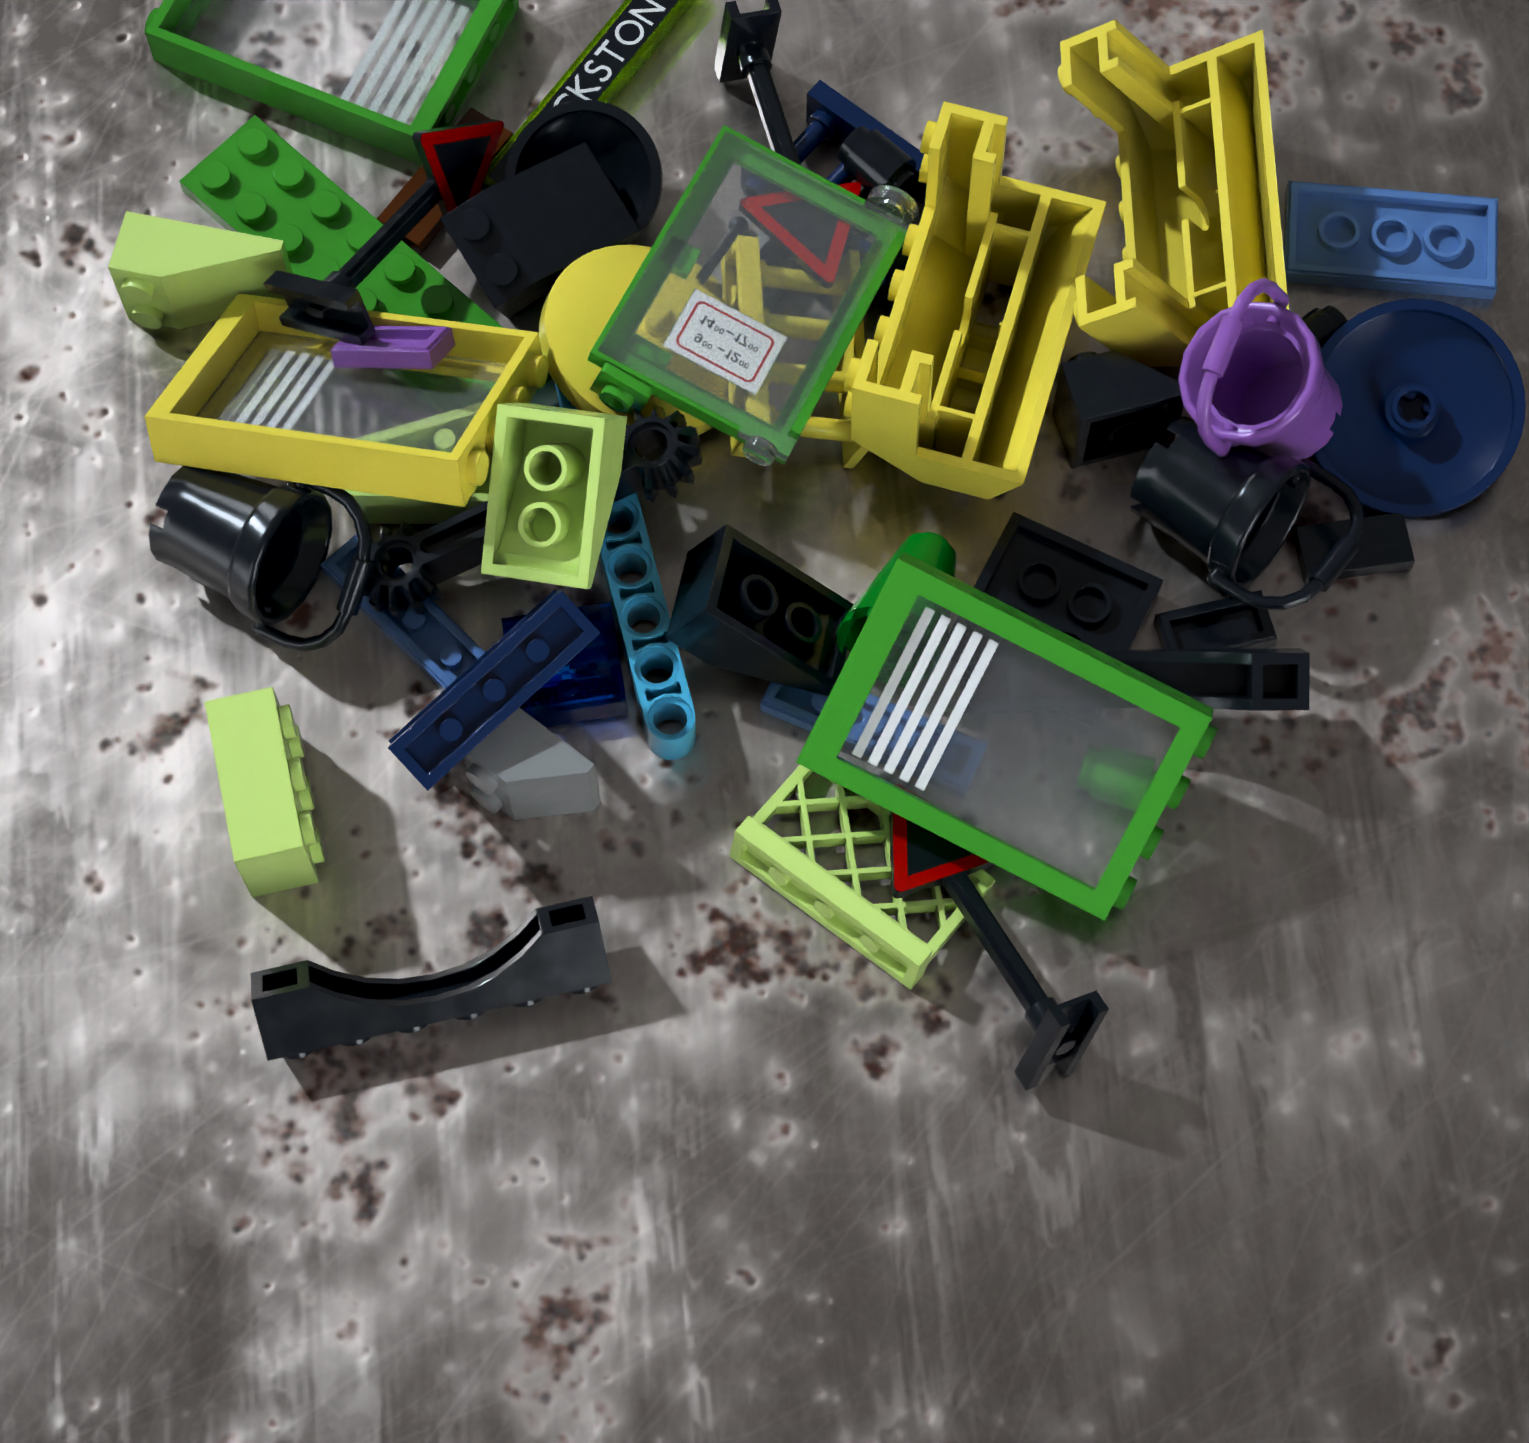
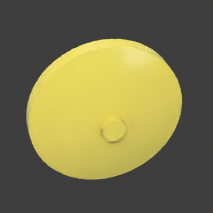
(575, 318)

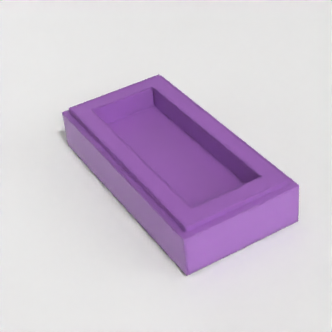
(396, 348)

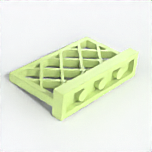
(823, 891)

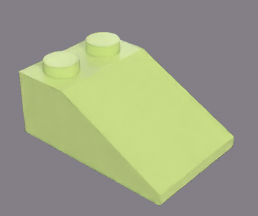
(188, 271)
(551, 492)

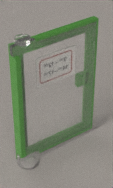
(754, 293)

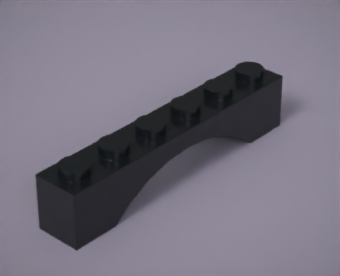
(1229, 677)
(316, 1008)

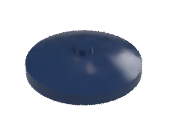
(1424, 407)

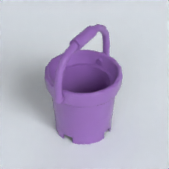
(1259, 379)

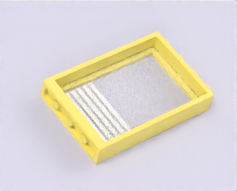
(278, 409)

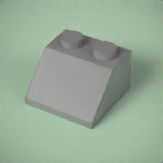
(530, 772)

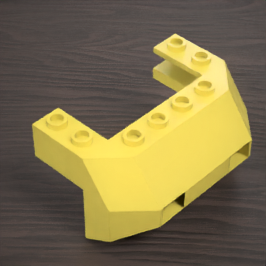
(1192, 183)
(951, 393)

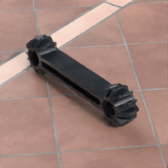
(459, 541)

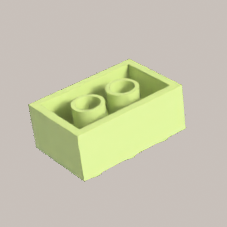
(265, 791)

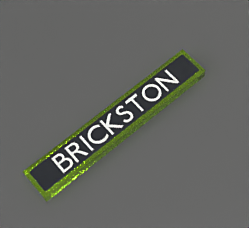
(605, 63)

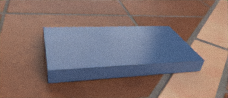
(1391, 240)

